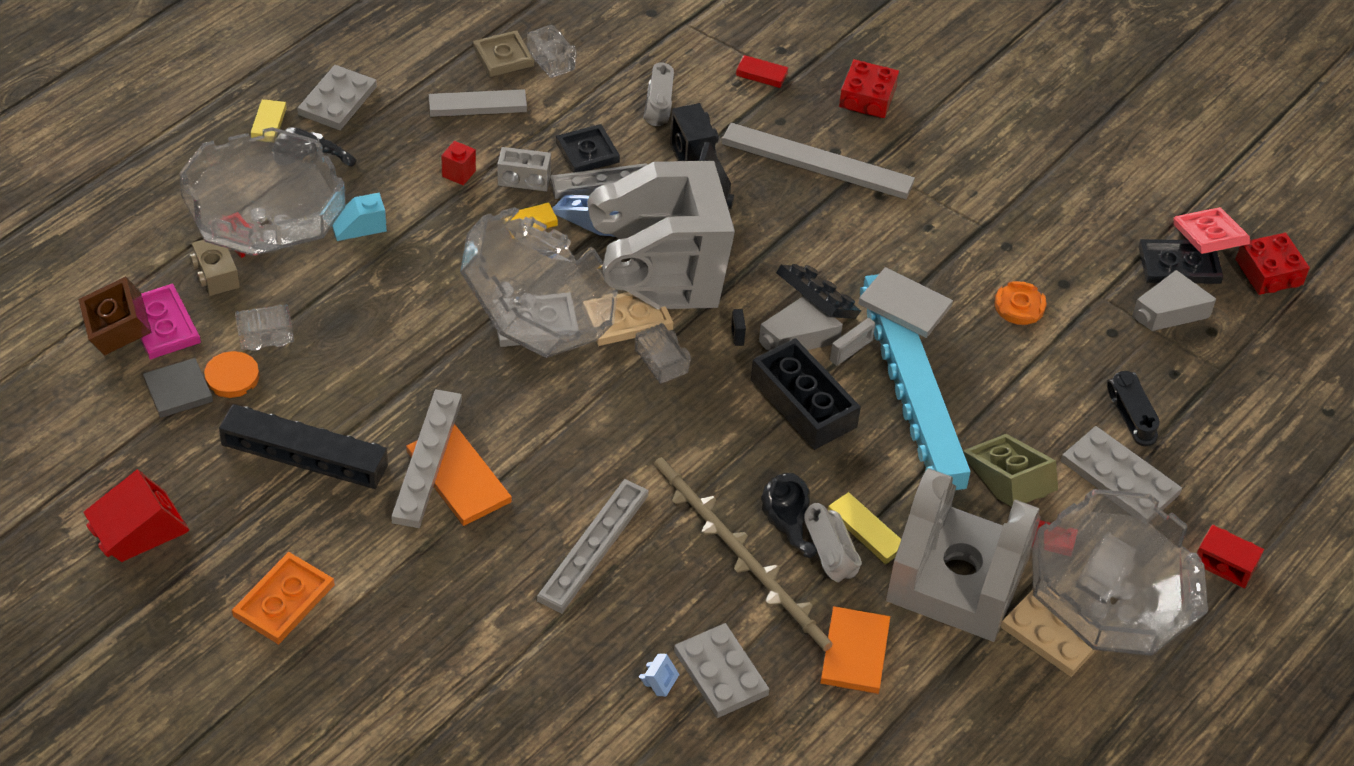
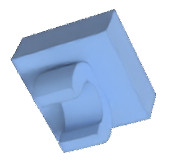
(660, 675)

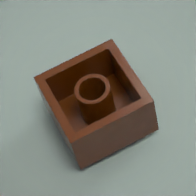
(114, 316)

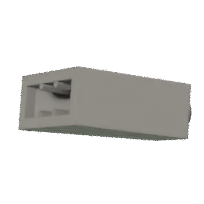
(1173, 303)
(800, 321)

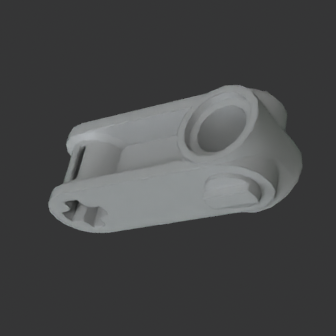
(659, 95)
(832, 542)

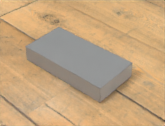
(852, 341)

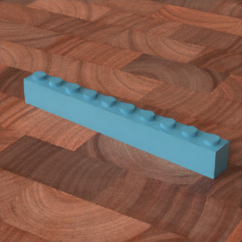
(920, 397)

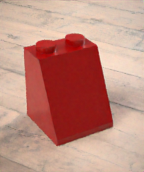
(134, 518)

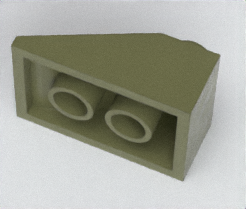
(1013, 469)

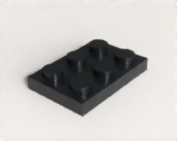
(1165, 256)
(819, 291)

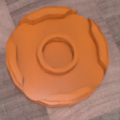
(1020, 303)
(231, 374)

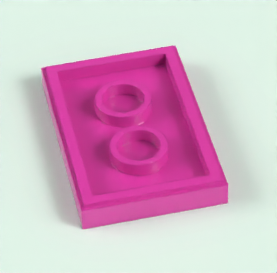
(168, 321)

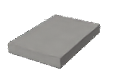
(905, 302)

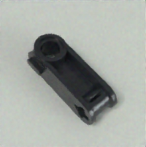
(1134, 407)

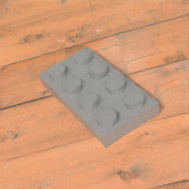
(1116, 468)

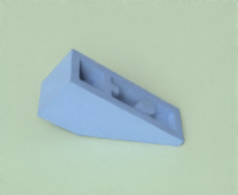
(575, 209)

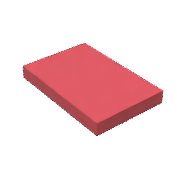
(1211, 230)

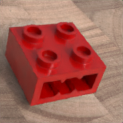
(869, 88)
(1272, 263)

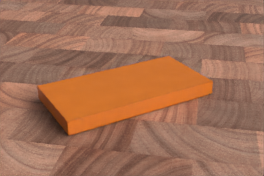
(467, 481)

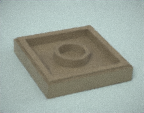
(503, 53)

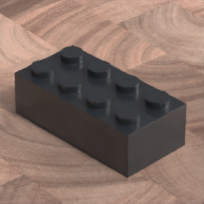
(805, 393)

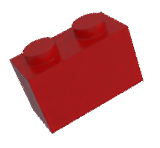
(1229, 556)

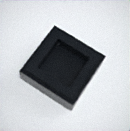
(738, 327)

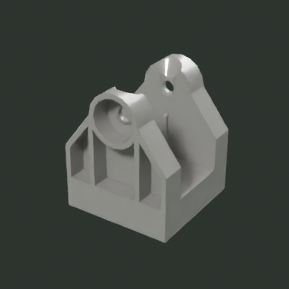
(671, 228)
(943, 534)

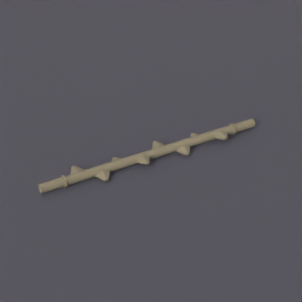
(745, 561)

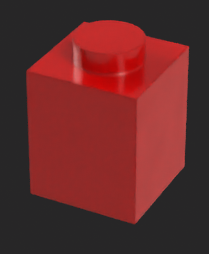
(458, 163)

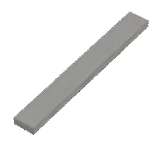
(818, 160)

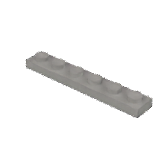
(426, 459)

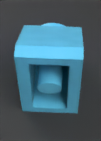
(361, 217)

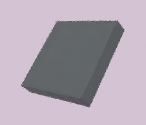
(177, 387)

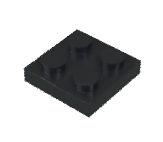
(587, 149)

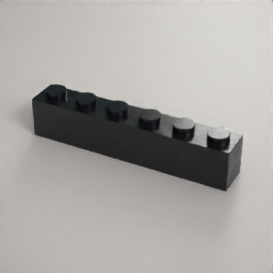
(304, 446)

